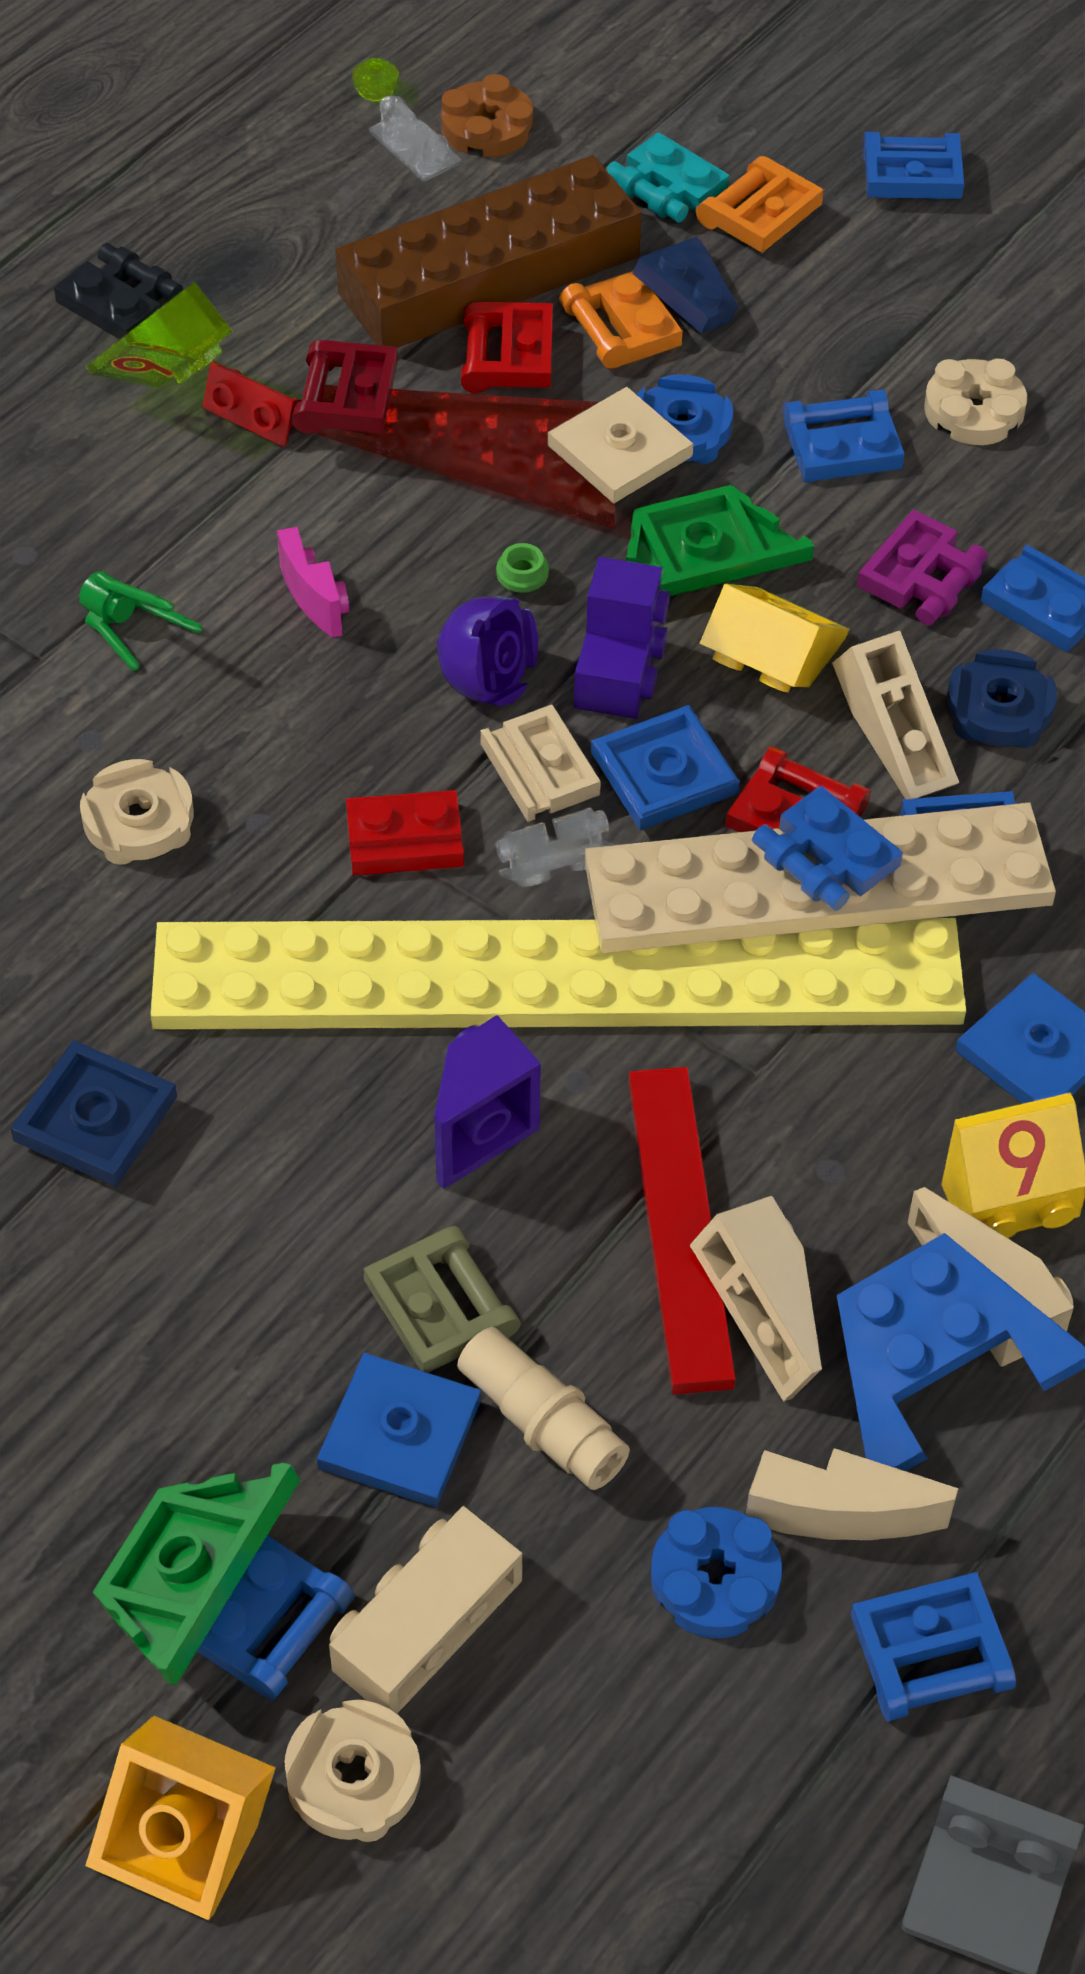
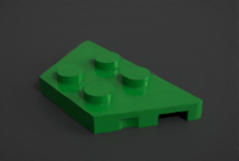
(711, 540)
(188, 1561)

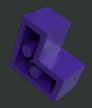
(621, 638)

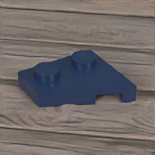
(688, 283)

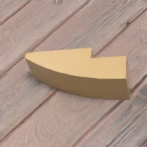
(848, 1499)

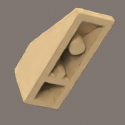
(895, 714)
(1016, 1266)
(766, 1288)

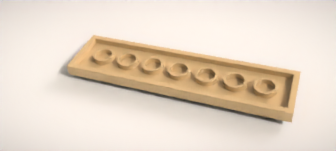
(727, 890)

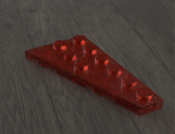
(486, 443)

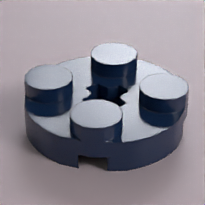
(997, 723)

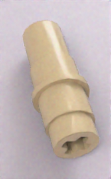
(544, 1409)

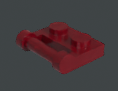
(361, 392)

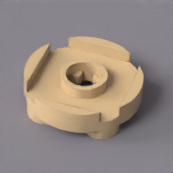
(991, 381)
(139, 836)
(366, 1806)

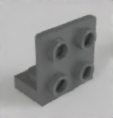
(991, 1877)

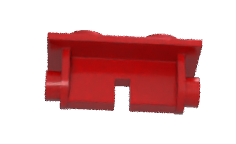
(249, 403)

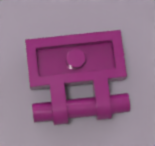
(908, 559)

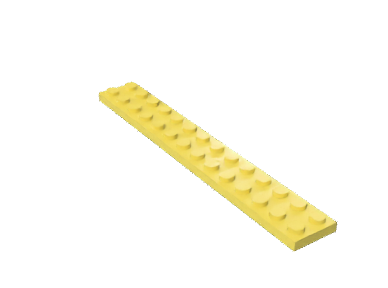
(546, 976)

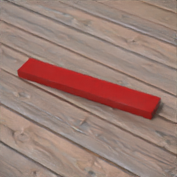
(676, 1214)

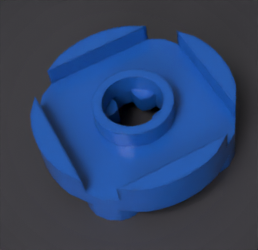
(708, 414)
(725, 1536)

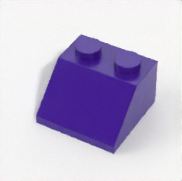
(484, 1099)

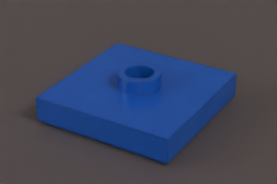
(664, 767)
(1030, 1043)
(399, 1430)

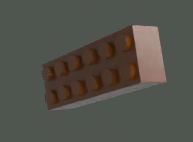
(488, 250)

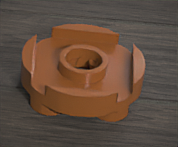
(466, 114)

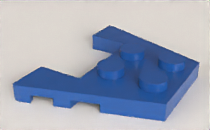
(925, 1322)

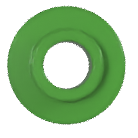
(522, 568)

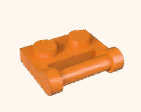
(768, 213)
(633, 312)

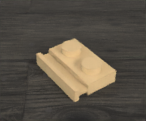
(540, 763)

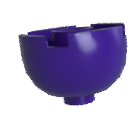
(488, 648)

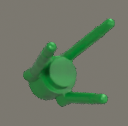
(115, 601)

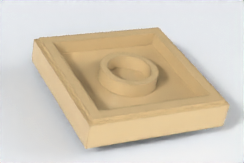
(620, 444)

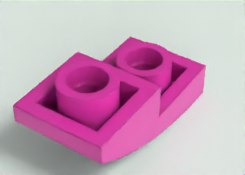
(312, 583)

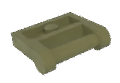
(423, 1306)

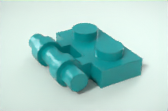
(668, 177)

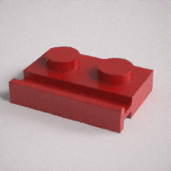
(404, 832)

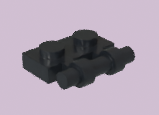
(108, 301)

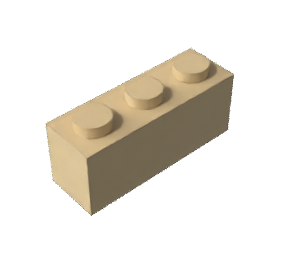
(425, 1610)

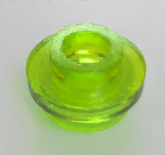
(375, 79)

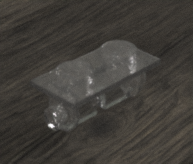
(413, 140)
(534, 856)

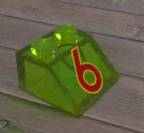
(167, 344)

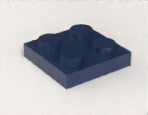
(94, 1113)

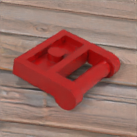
(524, 348)
(764, 802)

